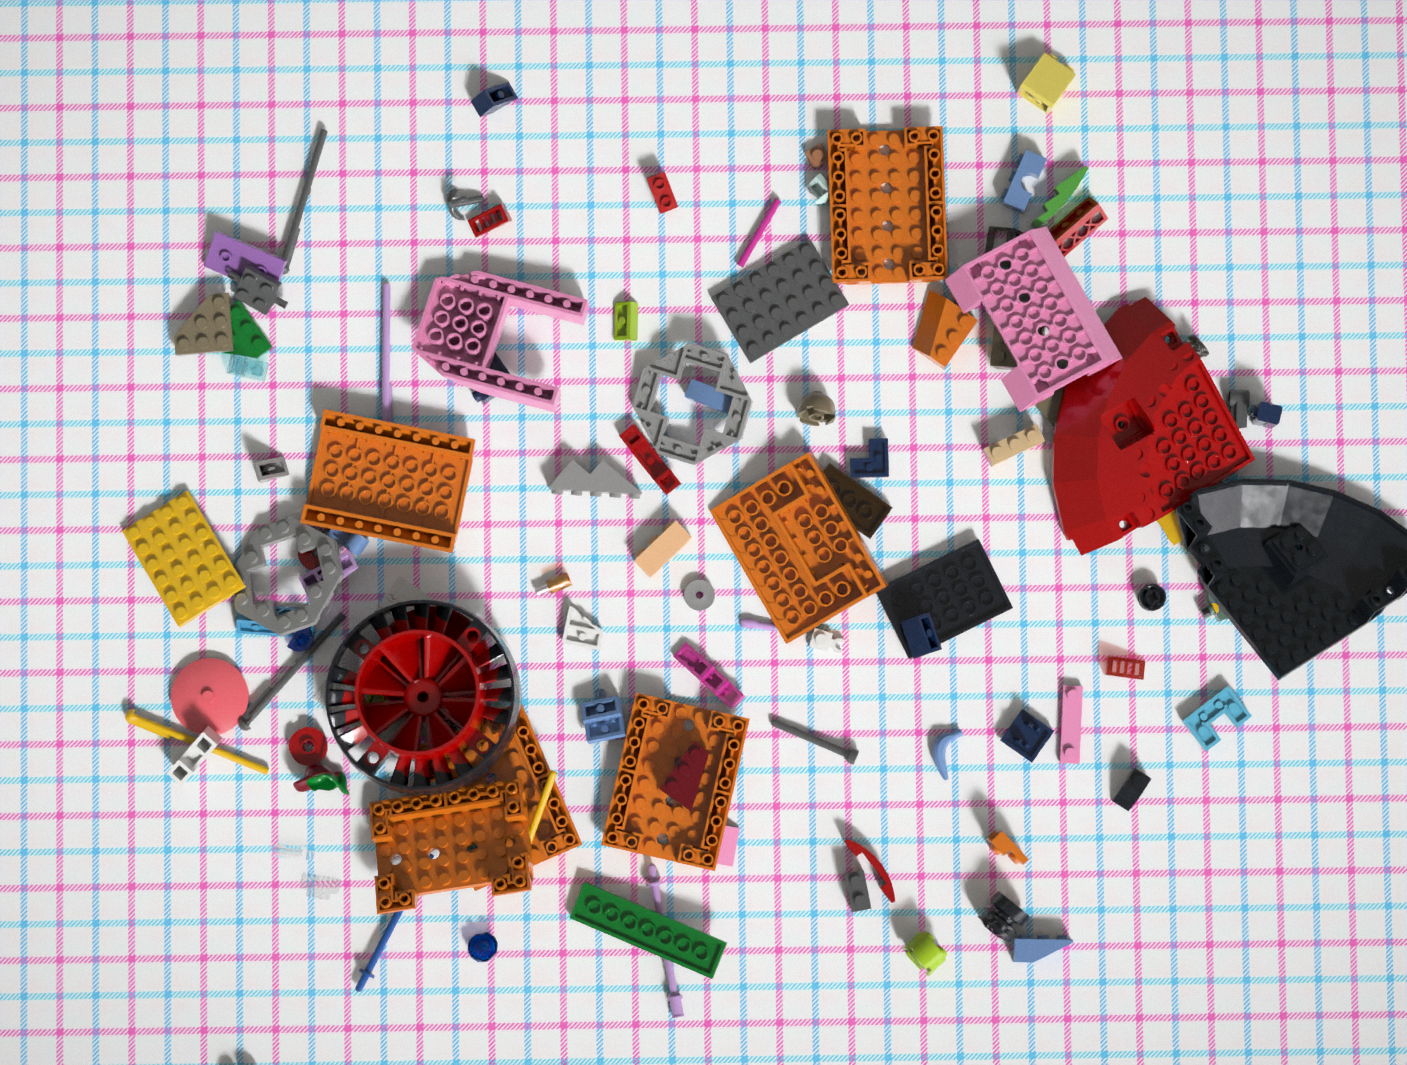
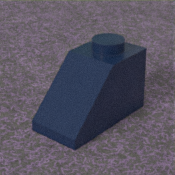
(493, 99)

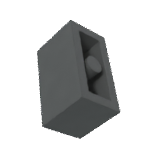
(857, 891)

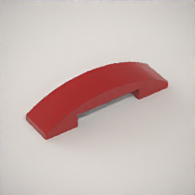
(649, 459)
(887, 887)

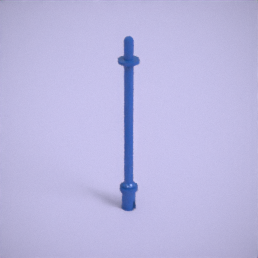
(367, 972)

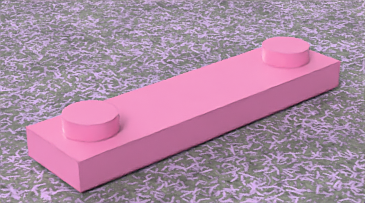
(1071, 724)

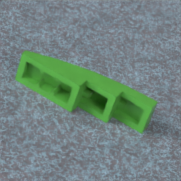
(1063, 193)

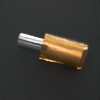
(555, 584)

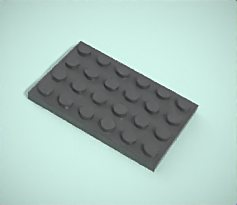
(779, 301)

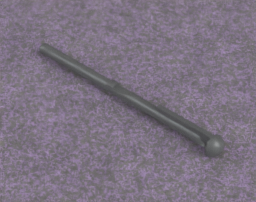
(295, 230)
(269, 693)

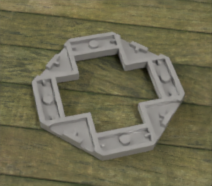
(728, 383)
(318, 593)

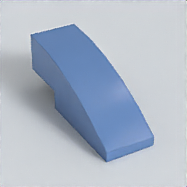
(707, 396)

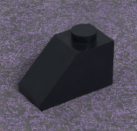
(1131, 789)

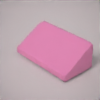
(728, 846)

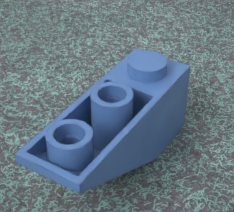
(1034, 949)

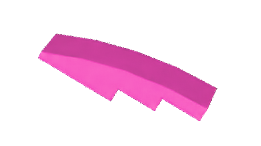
(709, 676)

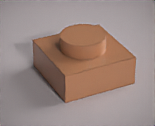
(817, 156)

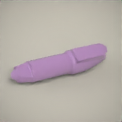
(753, 623)

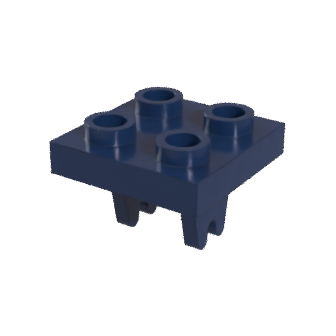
(1026, 735)

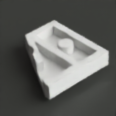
(581, 631)

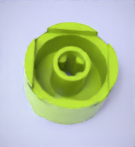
(925, 953)

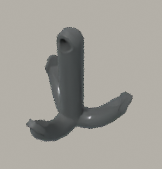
(459, 202)

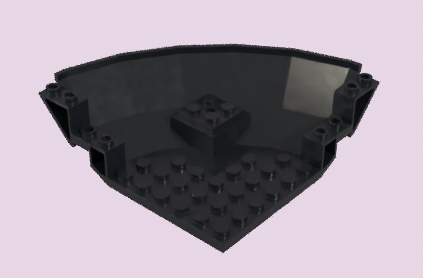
(1284, 598)

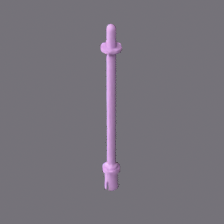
(674, 996)

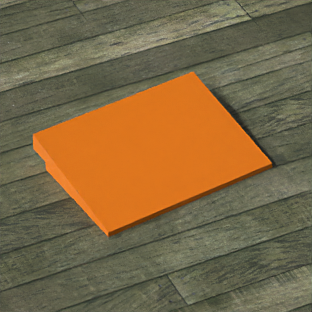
(798, 547)

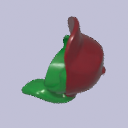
(321, 778)

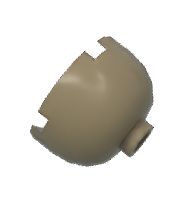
(816, 408)

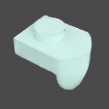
(820, 188)

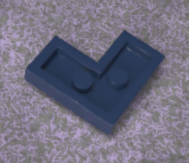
(876, 465)

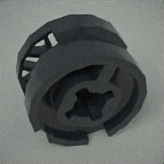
(1151, 597)

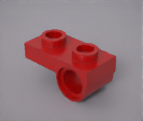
(662, 192)

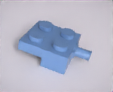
(603, 718)

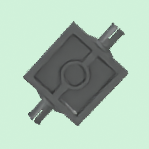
(257, 289)

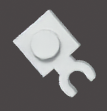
(823, 640)

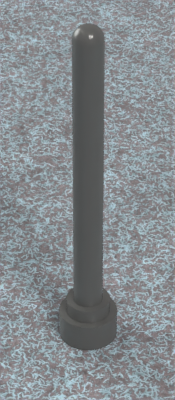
(848, 754)

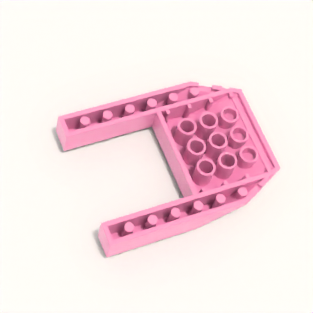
(465, 325)

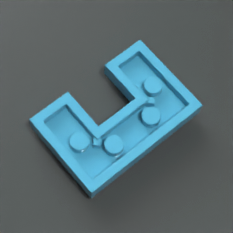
(1223, 702)

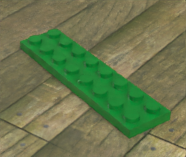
(648, 930)

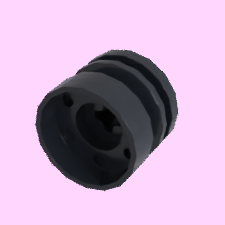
(1003, 916)

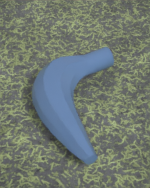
(939, 750)

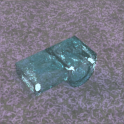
(247, 368)

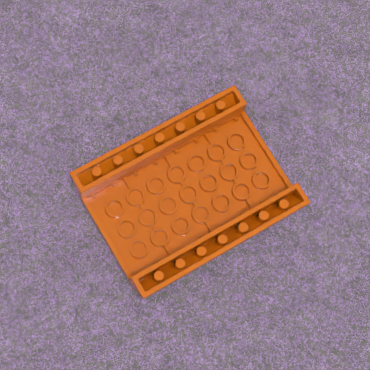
(389, 481)

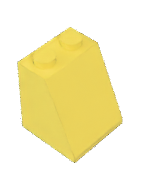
(1046, 82)

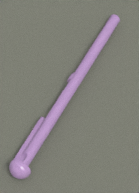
(386, 348)

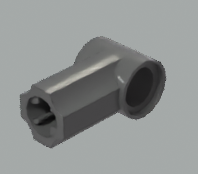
(1239, 402)

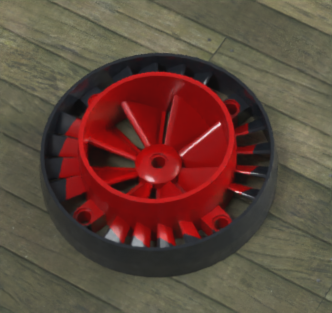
(466, 712)

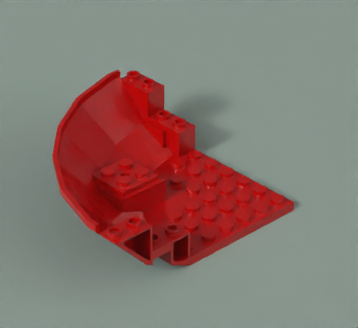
(1171, 438)

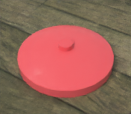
(209, 695)

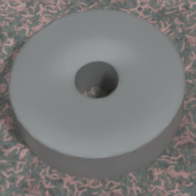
(699, 586)

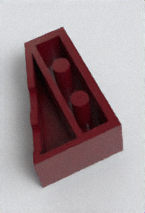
(686, 776)

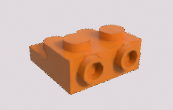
(1002, 845)

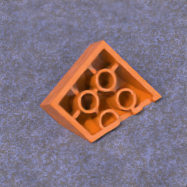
(942, 329)

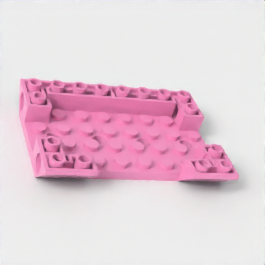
(1054, 303)

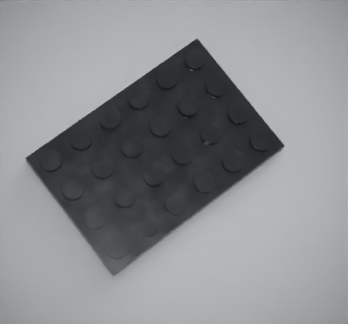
(955, 590)

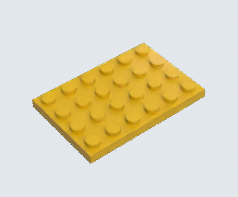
(183, 559)

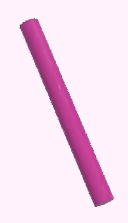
(758, 233)

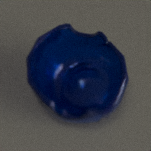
(482, 947)

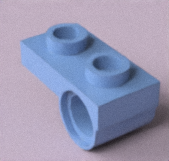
(352, 542)

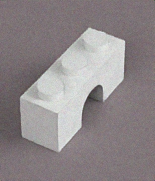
(194, 755)

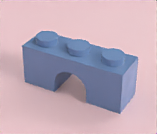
(1029, 165)

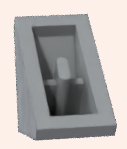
(270, 469)

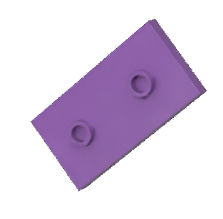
(233, 254)

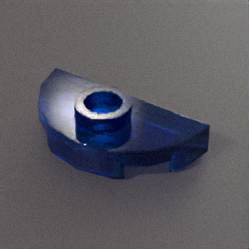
(301, 640)

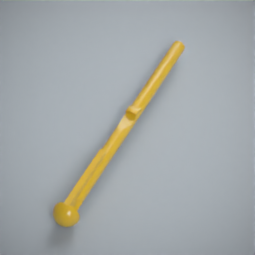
(167, 732)

